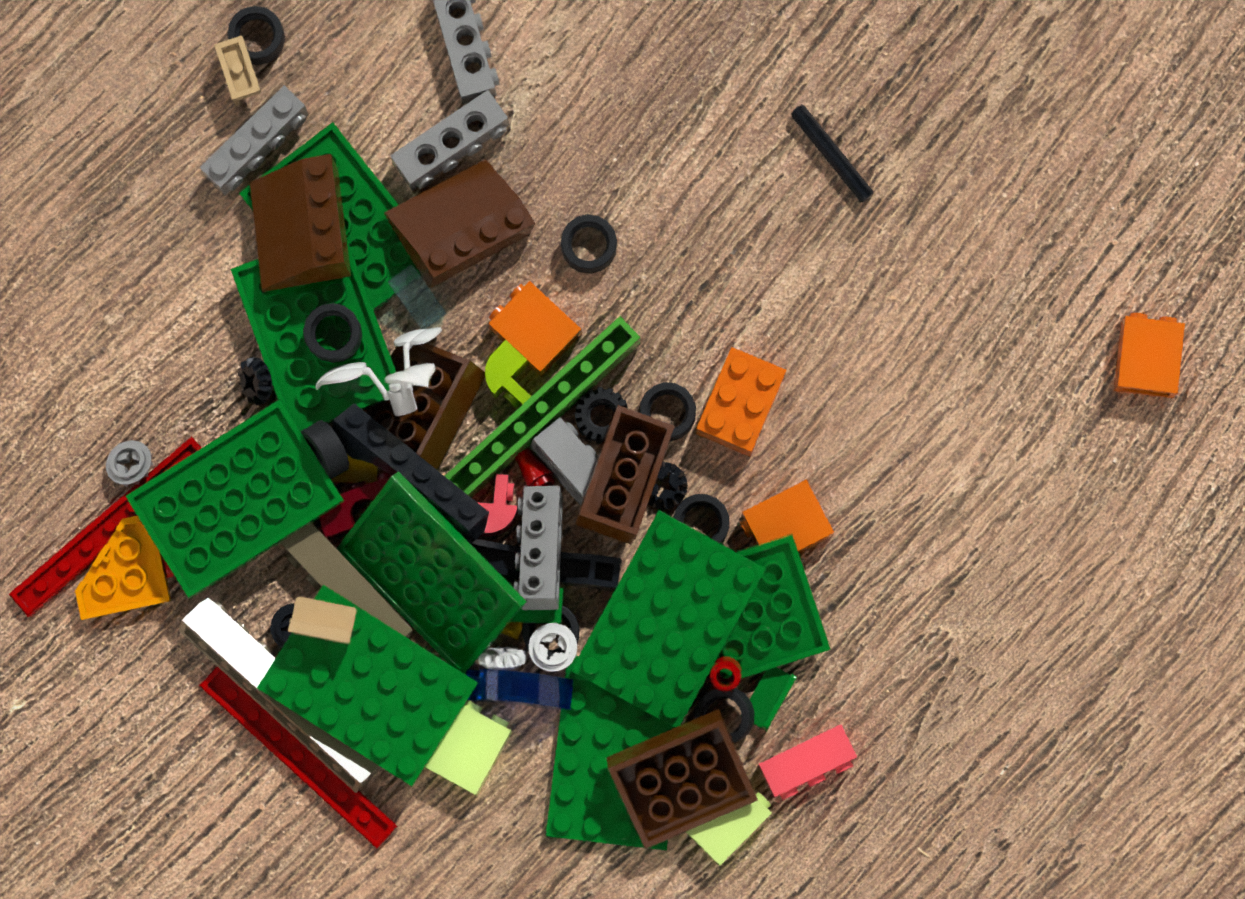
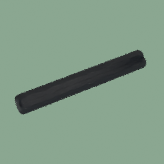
(832, 153)

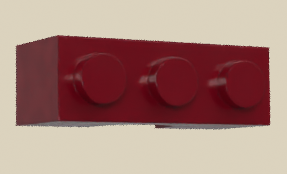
(342, 518)

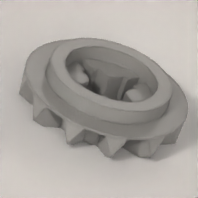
(122, 454)

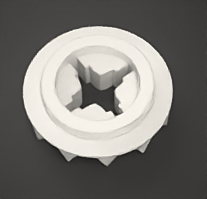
(548, 633)
(502, 658)

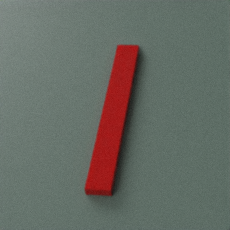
(86, 546)
(350, 805)

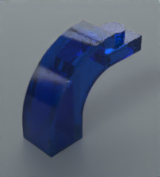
(521, 688)

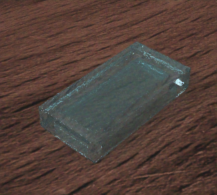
(416, 297)

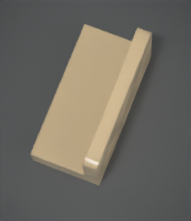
(237, 69)
(322, 620)

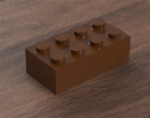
(624, 475)

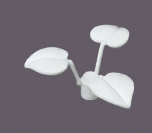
(401, 382)

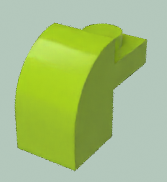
(501, 371)

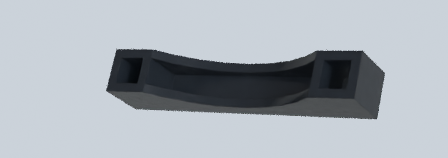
(374, 444)
(575, 568)

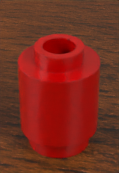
(726, 683)

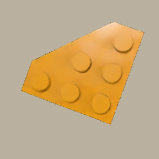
(124, 574)

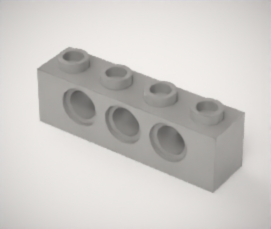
(469, 84)
(482, 109)

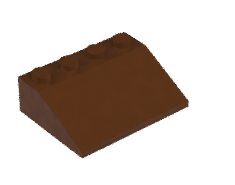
(460, 222)
(300, 224)
(439, 405)
(681, 779)

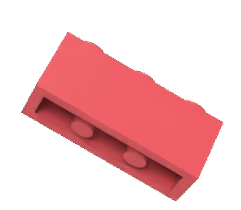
(808, 762)

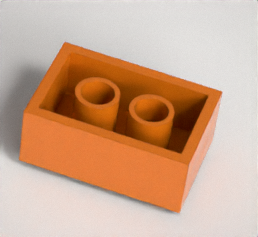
(740, 401)

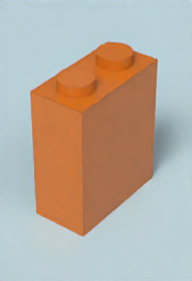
(534, 327)
(1149, 356)
(786, 513)

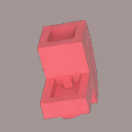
(500, 515)

